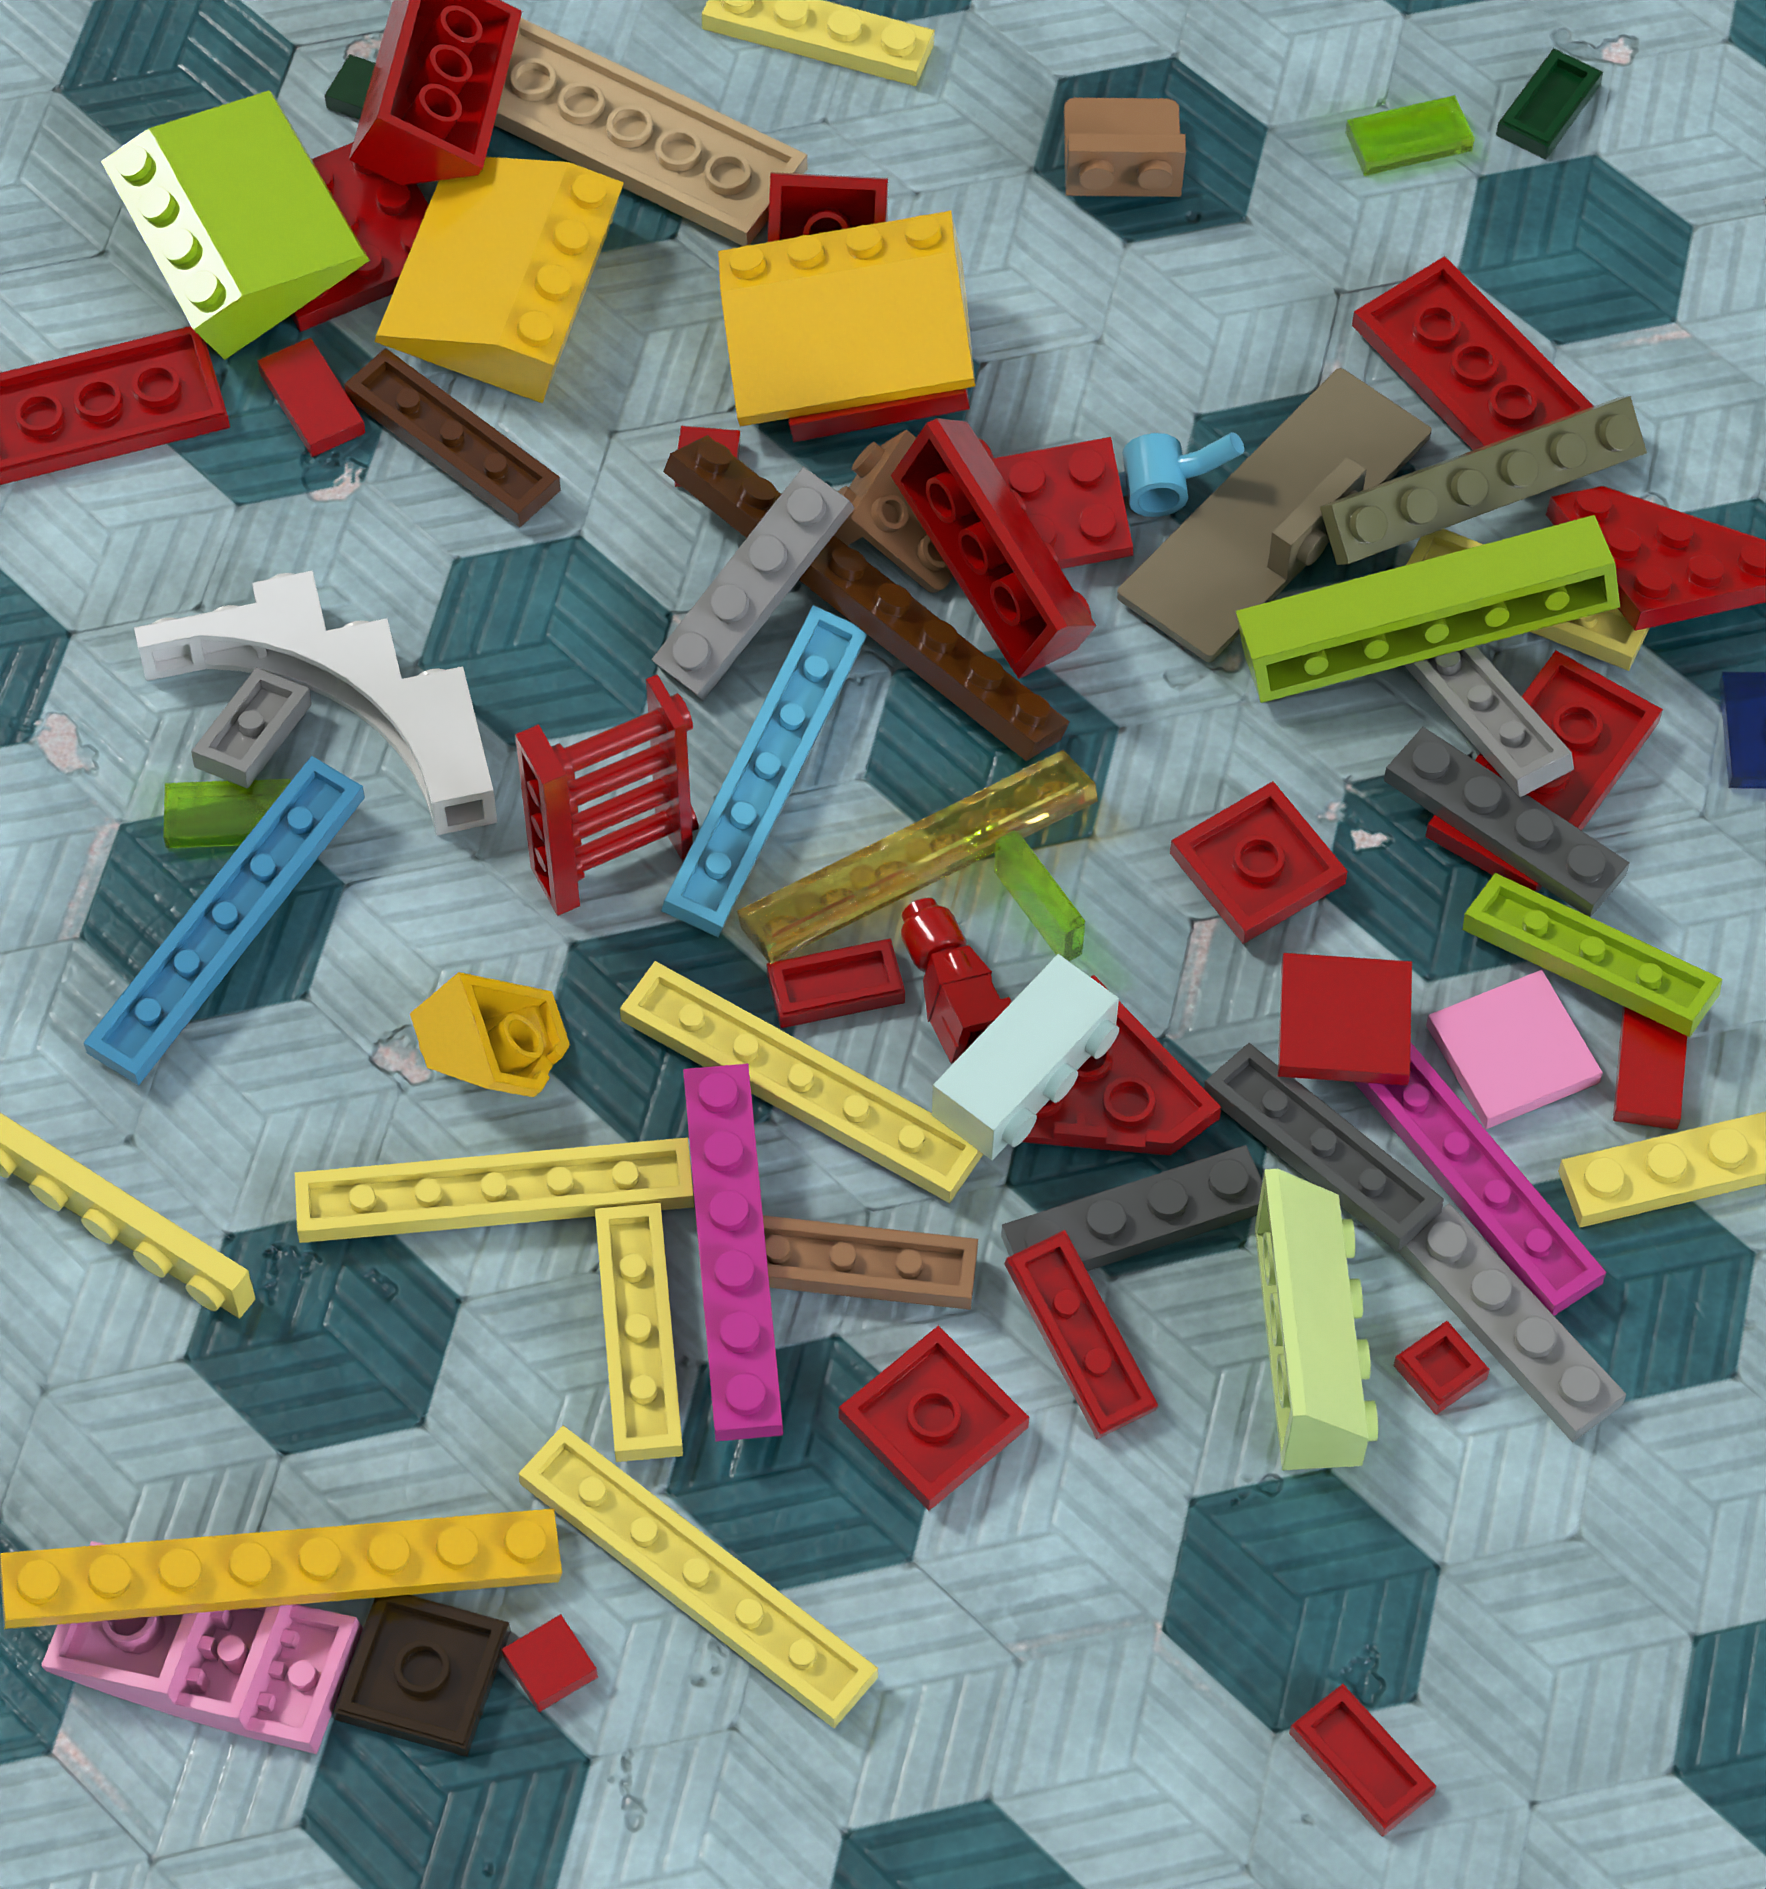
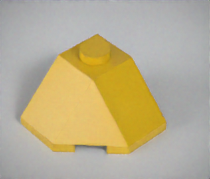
(491, 1033)

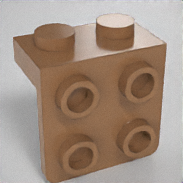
(1123, 147)
(887, 519)

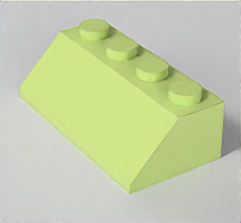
(1311, 1325)

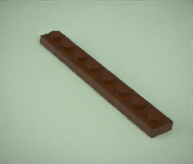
(879, 607)

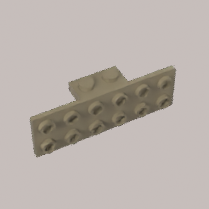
(1268, 514)

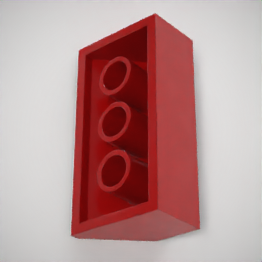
(436, 89)
(992, 546)

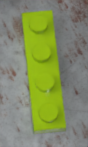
(1592, 954)

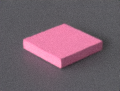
(1514, 1049)

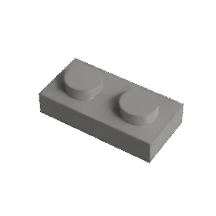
(251, 727)

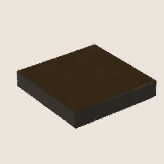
(422, 1672)

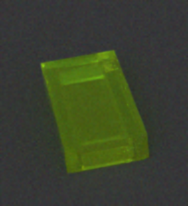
(1409, 135)
(216, 811)
(1039, 896)

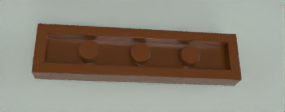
(452, 437)

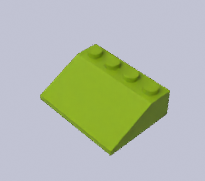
(235, 218)

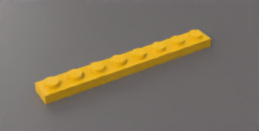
(278, 1568)

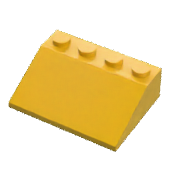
(502, 271)
(846, 318)

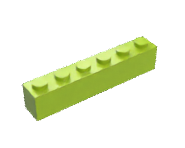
(1428, 608)

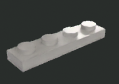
(753, 583)
(1494, 718)
(1513, 1324)

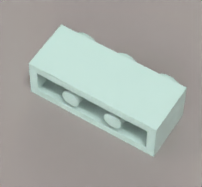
(1026, 1058)

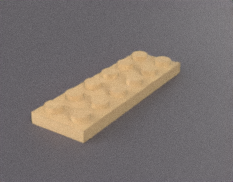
(641, 134)

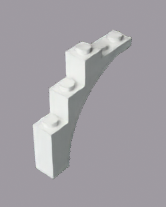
(356, 665)

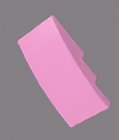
(235, 1670)

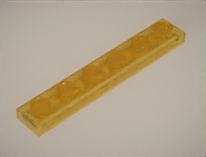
(915, 856)

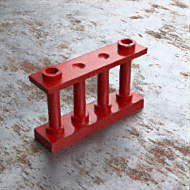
(554, 794)

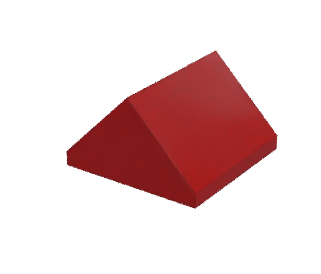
(823, 203)

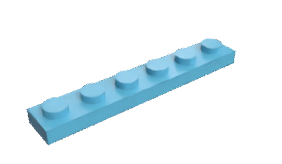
(764, 772)

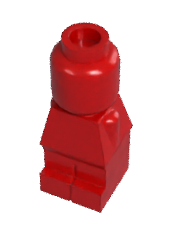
(956, 980)

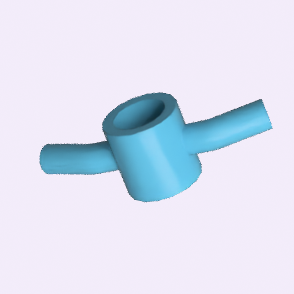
(1158, 470)

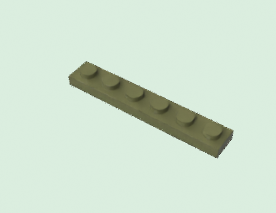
(1482, 480)

